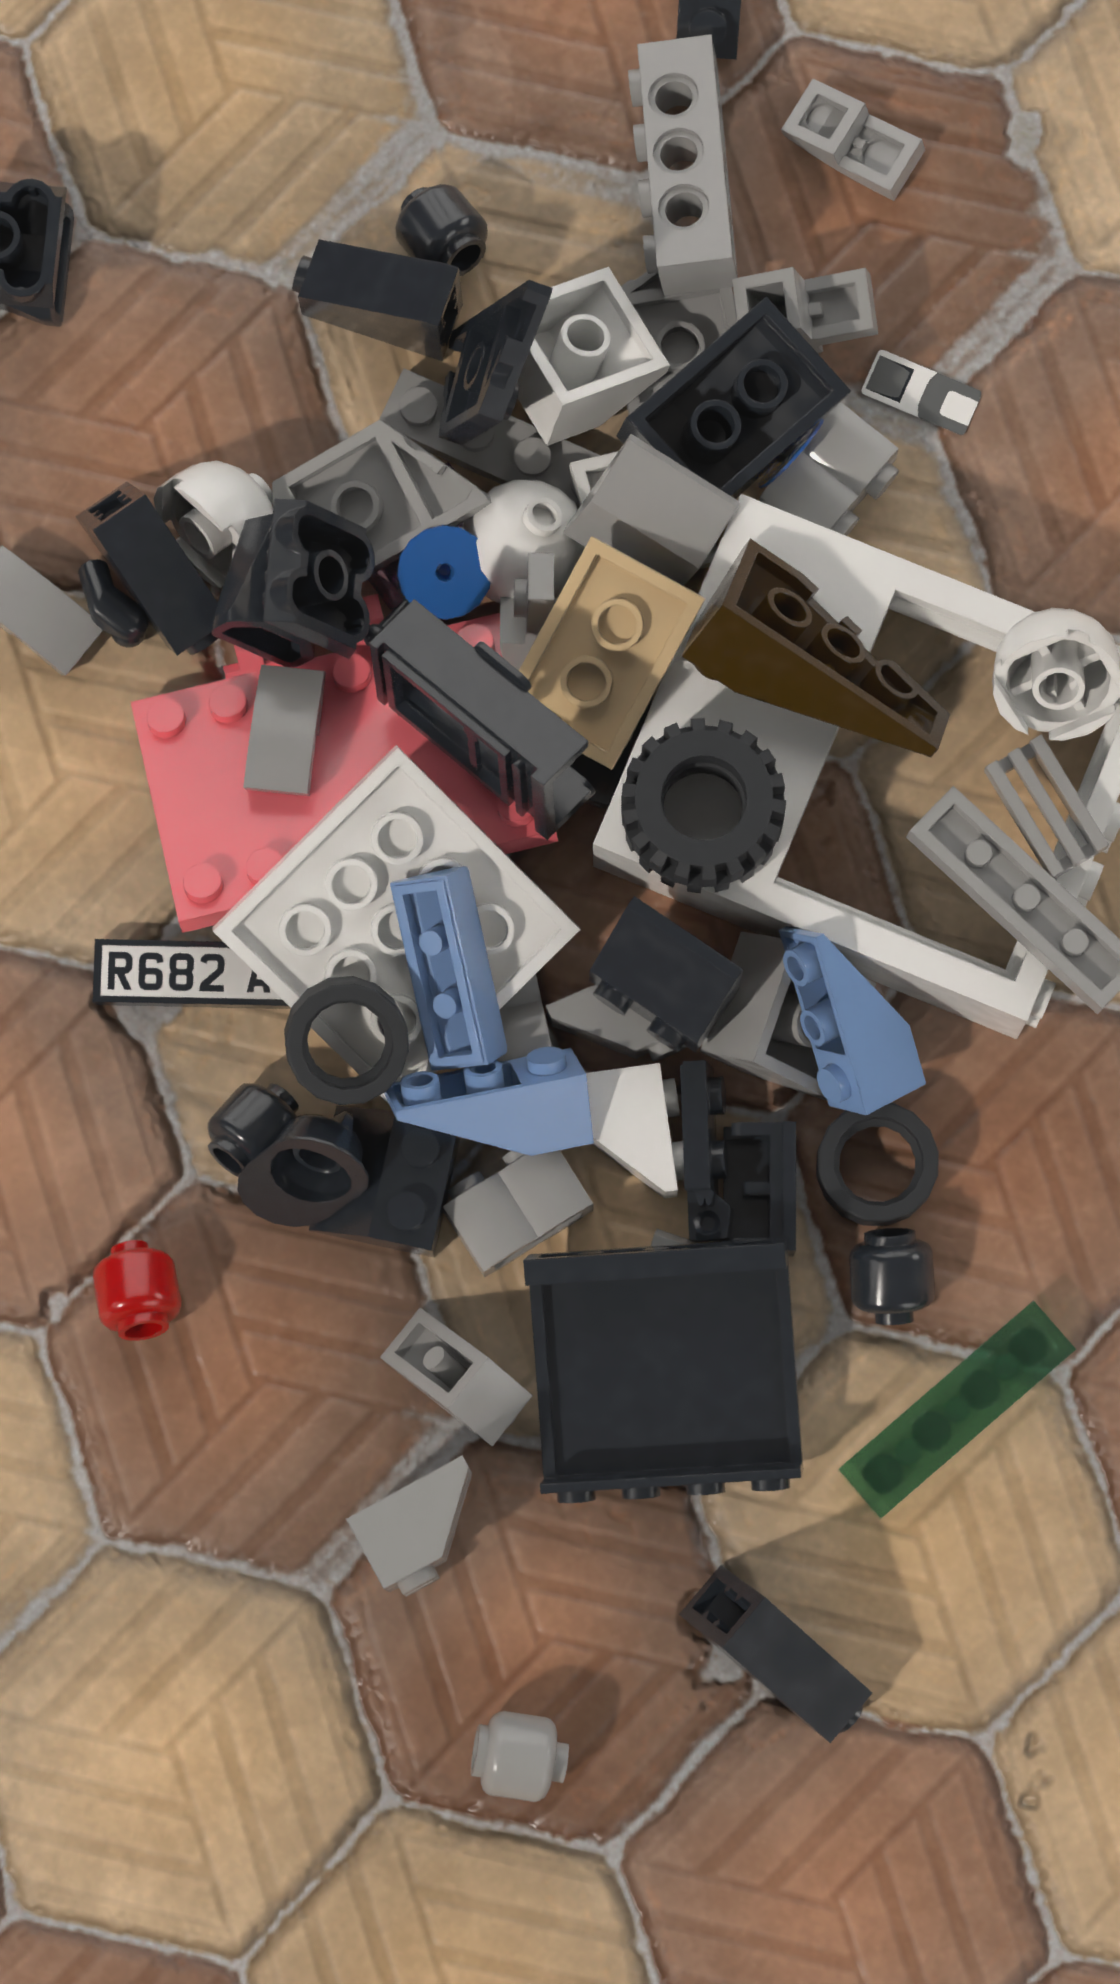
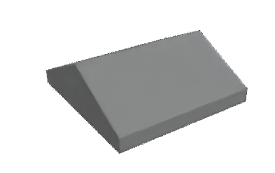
(654, 511)

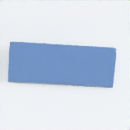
(449, 969)

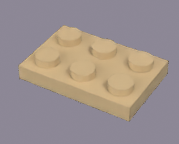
(608, 646)

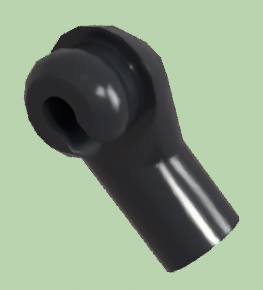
(111, 607)

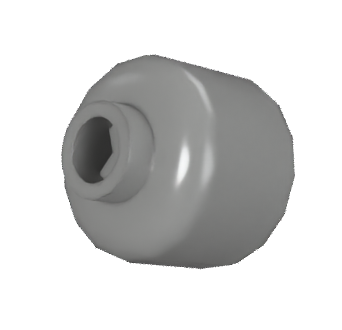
(518, 1756)

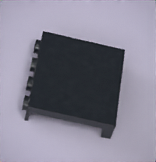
(665, 1368)

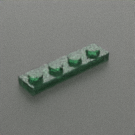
(956, 1409)

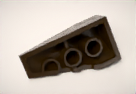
(785, 649)

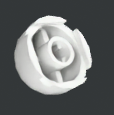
(209, 512)
(521, 521)
(1057, 674)

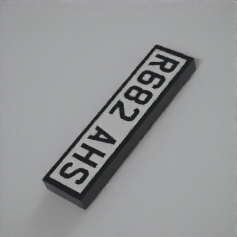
(176, 976)

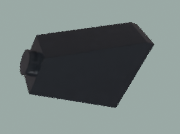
(381, 295)
(152, 568)
(777, 1654)

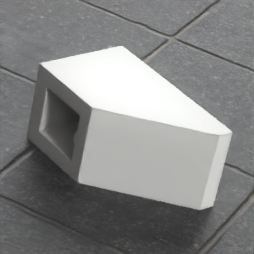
(632, 1124)

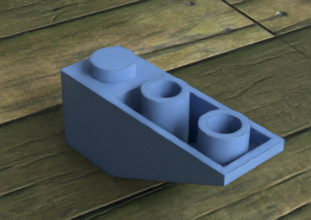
(855, 1034)
(512, 1104)

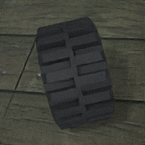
(712, 752)

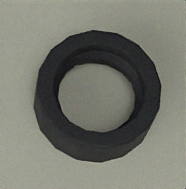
(351, 1089)
(875, 1212)

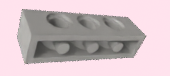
(671, 76)

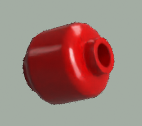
(136, 1291)

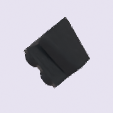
(34, 250)
(296, 585)

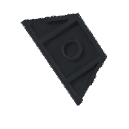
(490, 362)

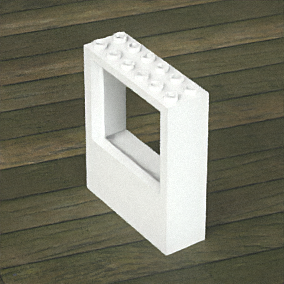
(862, 585)

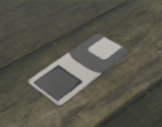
(921, 392)

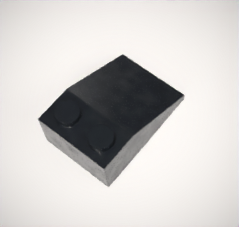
(739, 402)

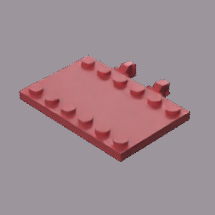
(227, 837)

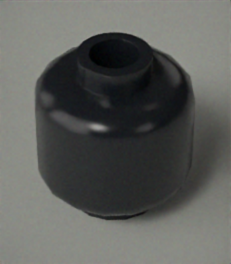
(442, 227)
(249, 1124)
(892, 1275)

